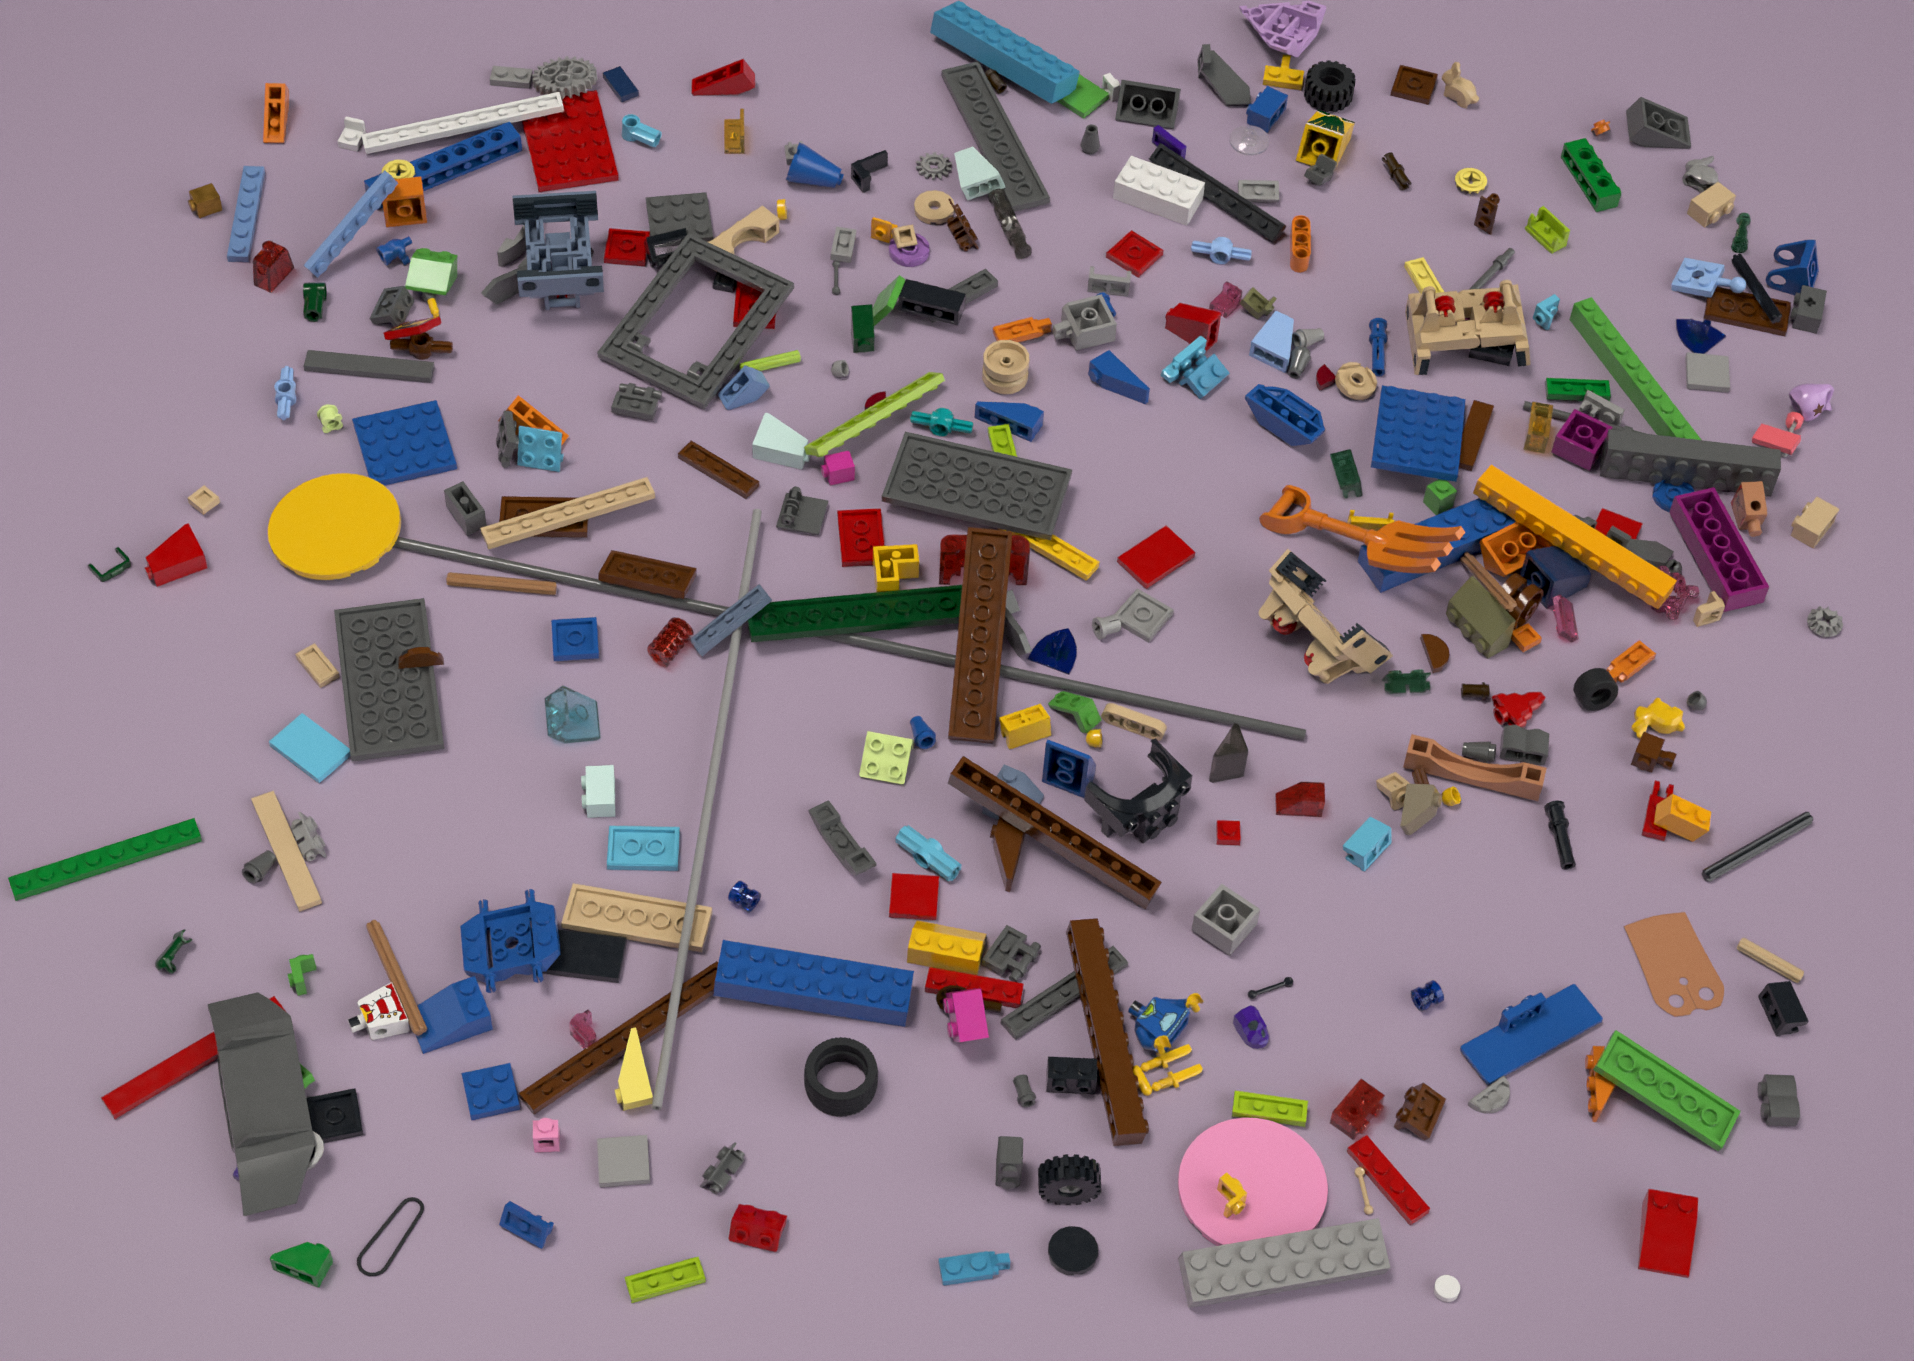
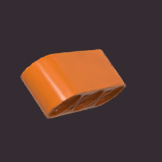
(1300, 243)

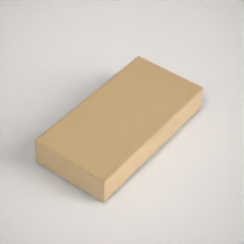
(317, 665)

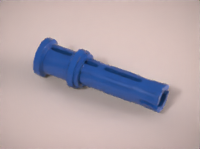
(1378, 365)

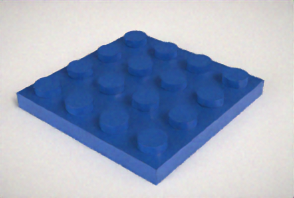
(404, 443)

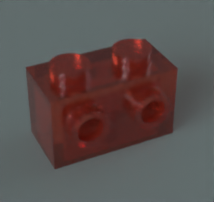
(1357, 1109)

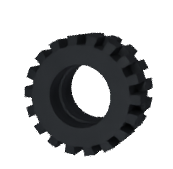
(1329, 86)

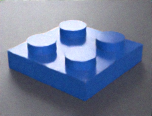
(575, 639)
(490, 1091)

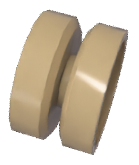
(1005, 367)

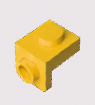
(1234, 1193)

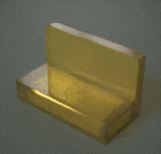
(734, 135)

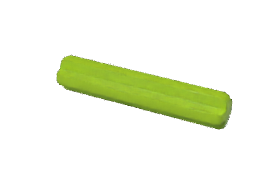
(773, 361)

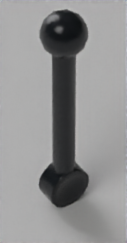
(1288, 982)

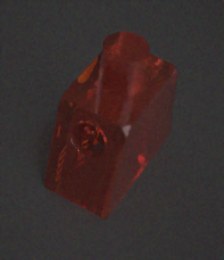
(271, 266)

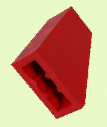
(1193, 321)
(175, 557)

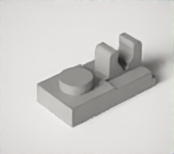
(1602, 409)

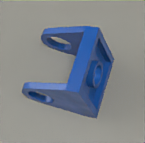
(1802, 268)

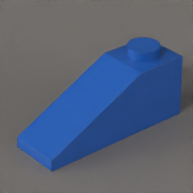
(1117, 377)
(1022, 418)

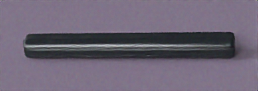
(1756, 288)

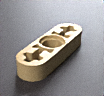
(1144, 726)

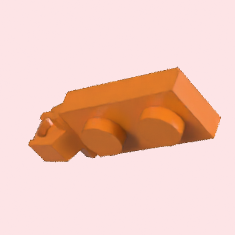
(1022, 329)
(1630, 661)

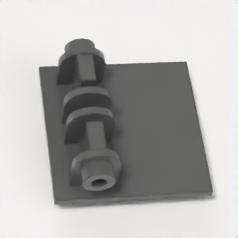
(802, 512)

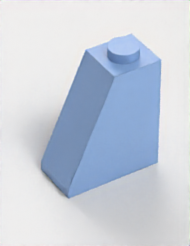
(1274, 341)

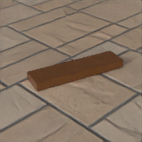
(1474, 433)
(718, 469)

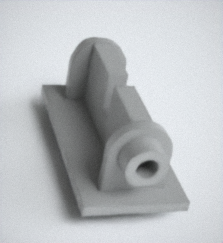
(306, 829)

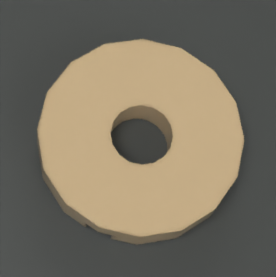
(933, 198)
(1350, 388)

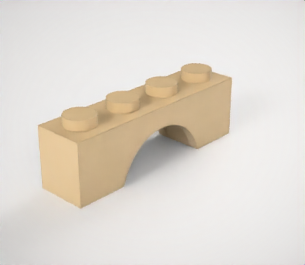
(757, 226)

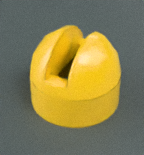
(1094, 738)
(1451, 796)

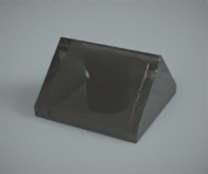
(1230, 757)

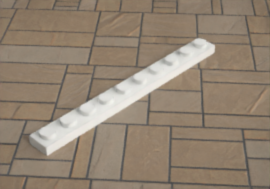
(462, 123)

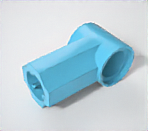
(634, 130)

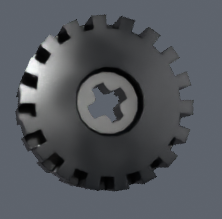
(1069, 1180)

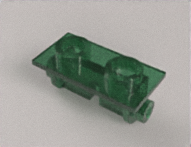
(1415, 679)

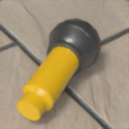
(430, 299)

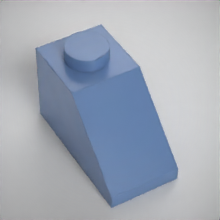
(744, 388)

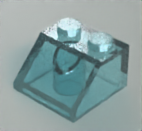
(571, 716)

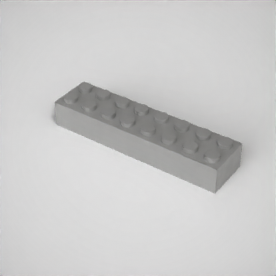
(1283, 1263)

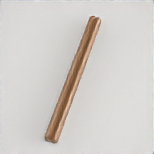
(1488, 582)
(396, 977)

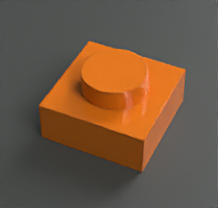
(1525, 637)

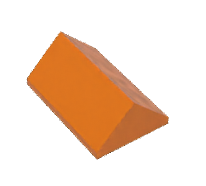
(1507, 548)

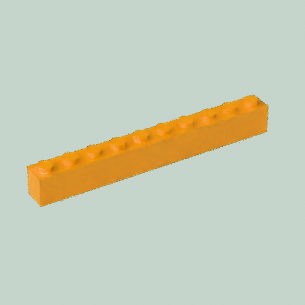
(1574, 537)

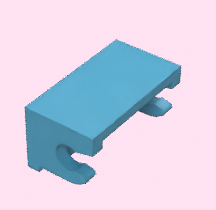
(1367, 843)

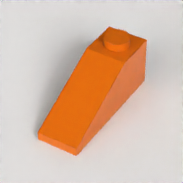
(275, 112)
(528, 416)

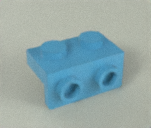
(1205, 375)

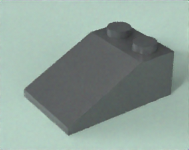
(1657, 126)

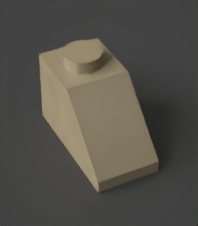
(1419, 806)

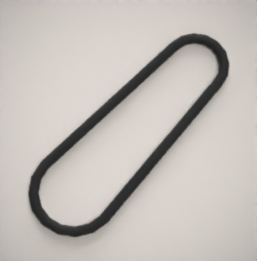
(380, 1231)

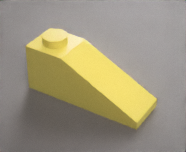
(633, 1080)

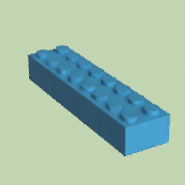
(1004, 51)

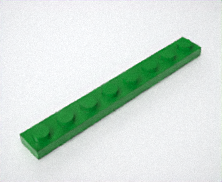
(104, 859)

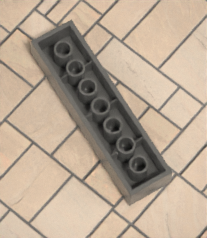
(1688, 461)

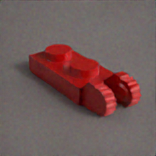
(1649, 828)

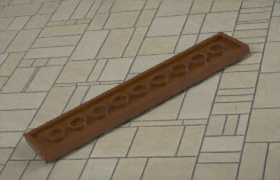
(980, 635)

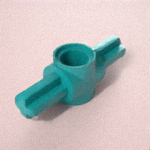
(941, 422)

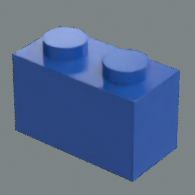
(1266, 108)

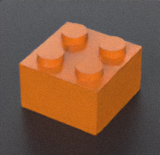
(405, 203)

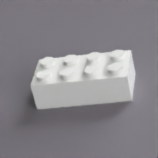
(1158, 190)

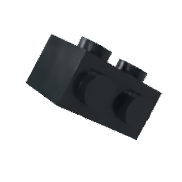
(1071, 1075)

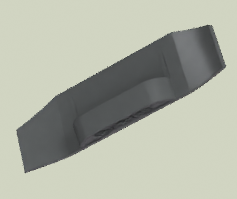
(263, 1100)

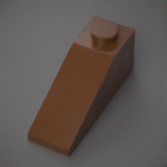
(1007, 849)

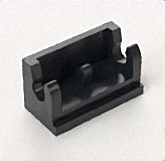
(1782, 1008)

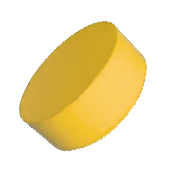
(782, 209)

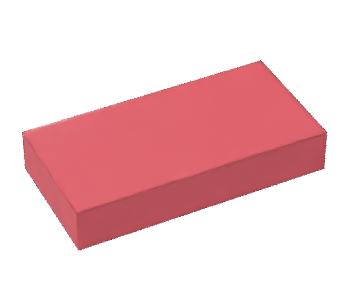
(1776, 438)

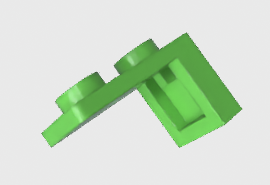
(1080, 706)

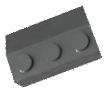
(1148, 103)

